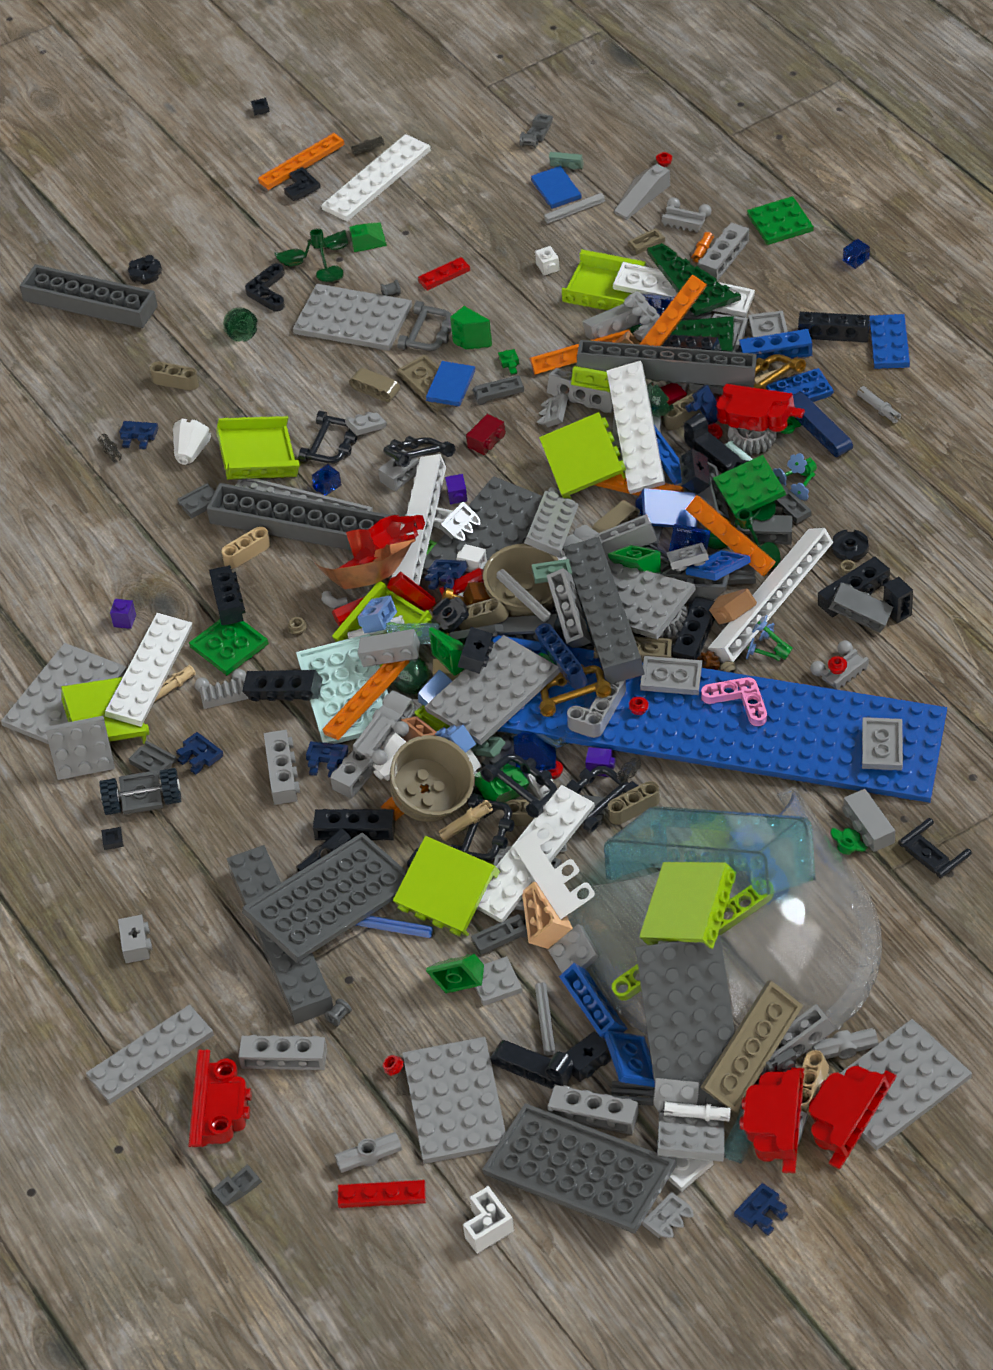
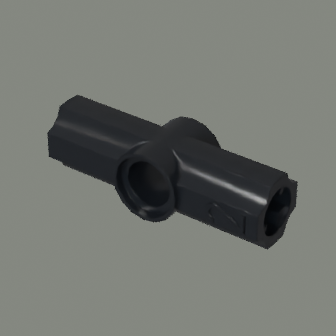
(332, 843)

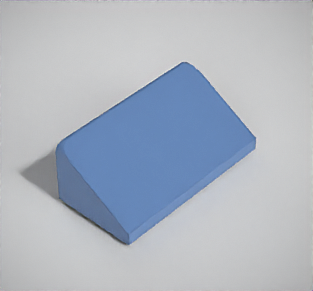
(433, 687)

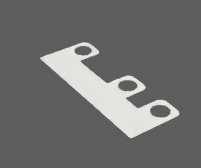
(549, 879)

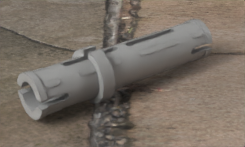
(883, 408)

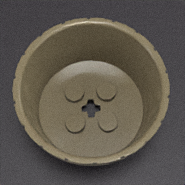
(517, 562)
(440, 766)

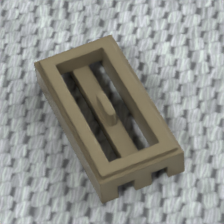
(645, 241)

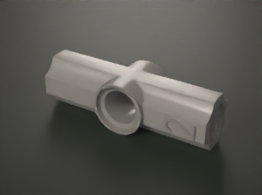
(847, 1044)
(357, 1155)

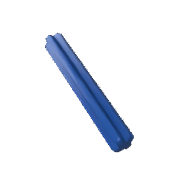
(397, 926)

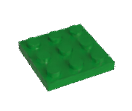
(780, 220)
(749, 485)
(228, 645)

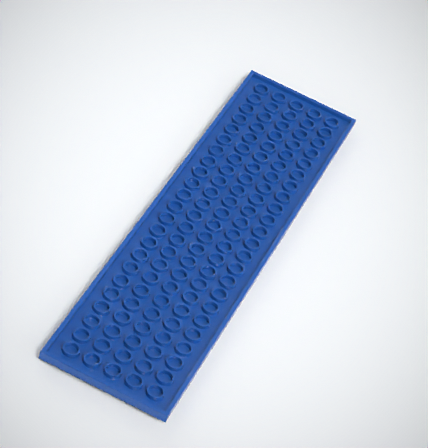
(807, 736)

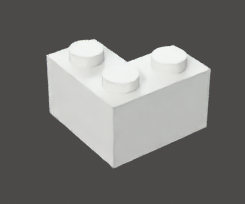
(490, 1223)

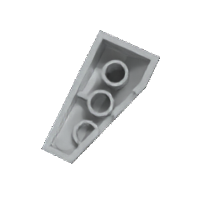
(643, 190)

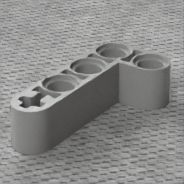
(594, 720)

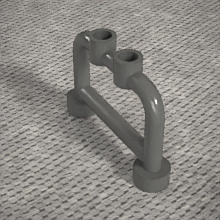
(442, 336)

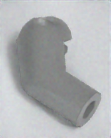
(331, 601)

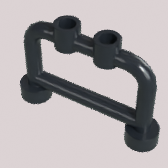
(344, 448)
(404, 458)
(587, 777)
(535, 806)
(498, 841)

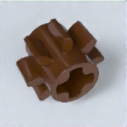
(709, 661)

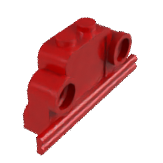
(756, 408)
(218, 1102)
(846, 1108)
(774, 1116)

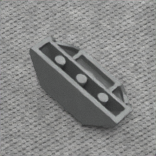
(704, 587)

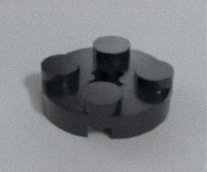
(148, 263)
(844, 552)
(458, 614)

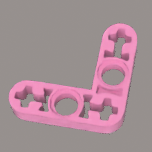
(745, 694)

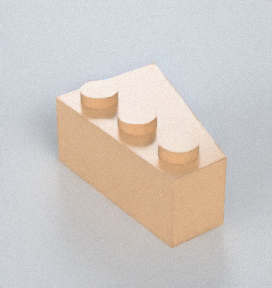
(542, 921)

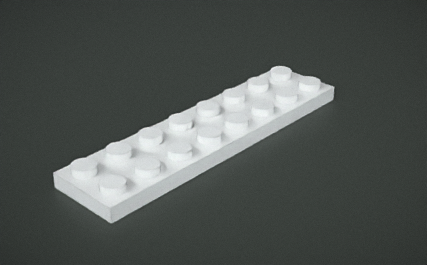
(376, 177)
(653, 282)
(635, 427)
(148, 669)
(565, 814)

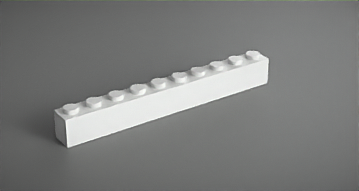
(423, 502)
(772, 593)

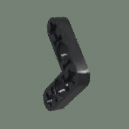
(257, 288)

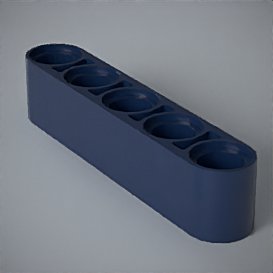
(822, 426)
(561, 656)

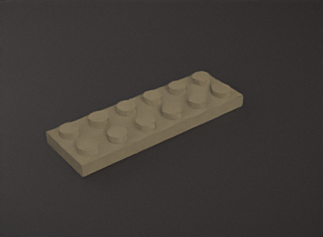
(751, 1046)

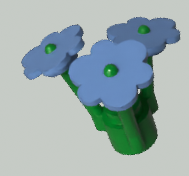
(804, 467)
(782, 649)

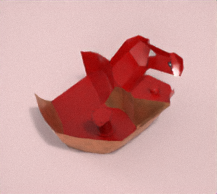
(376, 551)

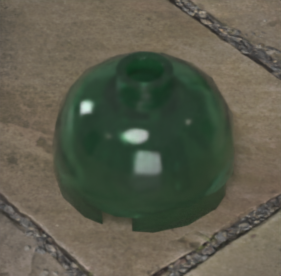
(240, 324)
(658, 401)
(413, 677)

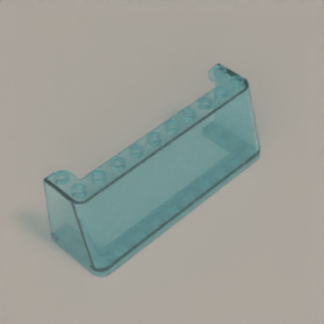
(768, 846)

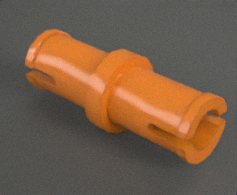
(702, 246)

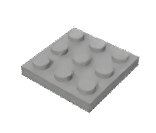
(80, 747)
(690, 1138)

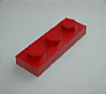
(444, 273)

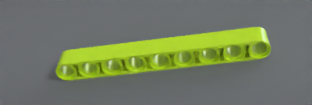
(733, 906)

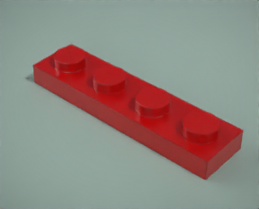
(381, 1194)

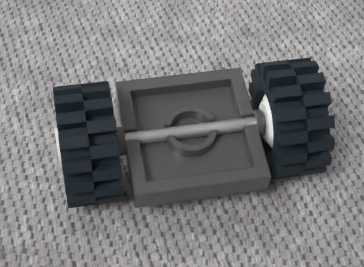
(140, 791)

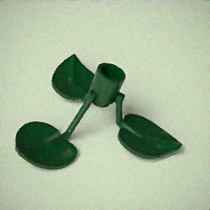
(334, 242)
(745, 521)

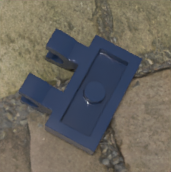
(706, 403)
(138, 430)
(445, 570)
(202, 749)
(327, 753)
(754, 1208)

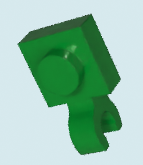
(509, 359)

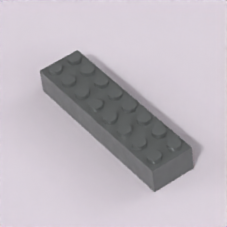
(88, 296)

